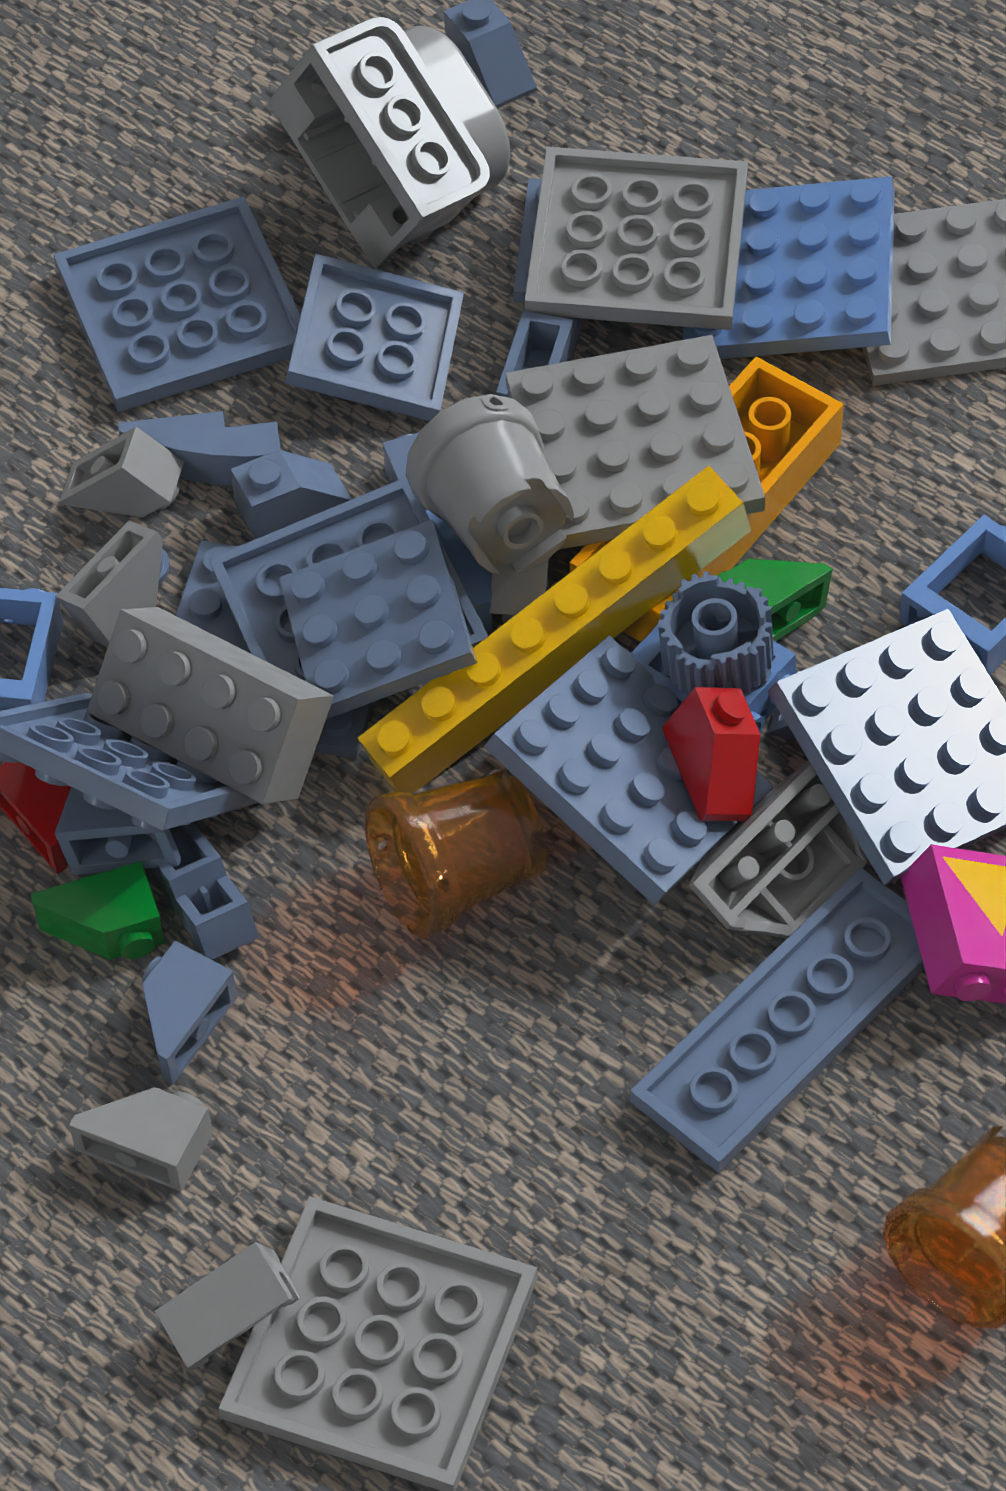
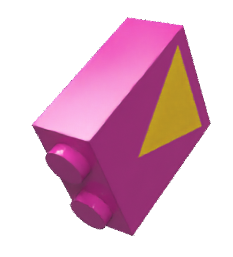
(960, 921)

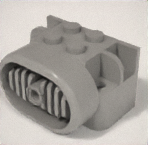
(393, 131)

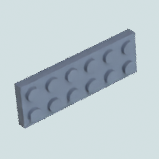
(784, 1022)

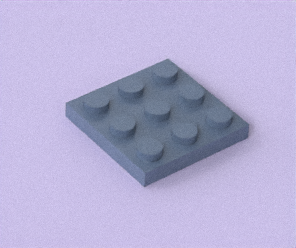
(375, 338)
(378, 618)

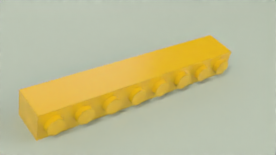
(557, 632)

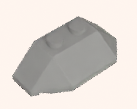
(780, 860)

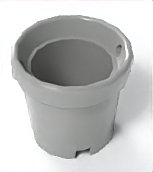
(490, 482)

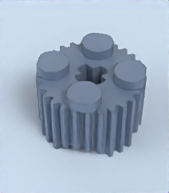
(716, 635)

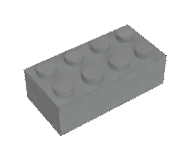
(210, 704)

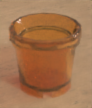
(452, 848)
(954, 1236)

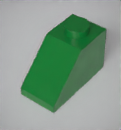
(792, 588)
(103, 913)

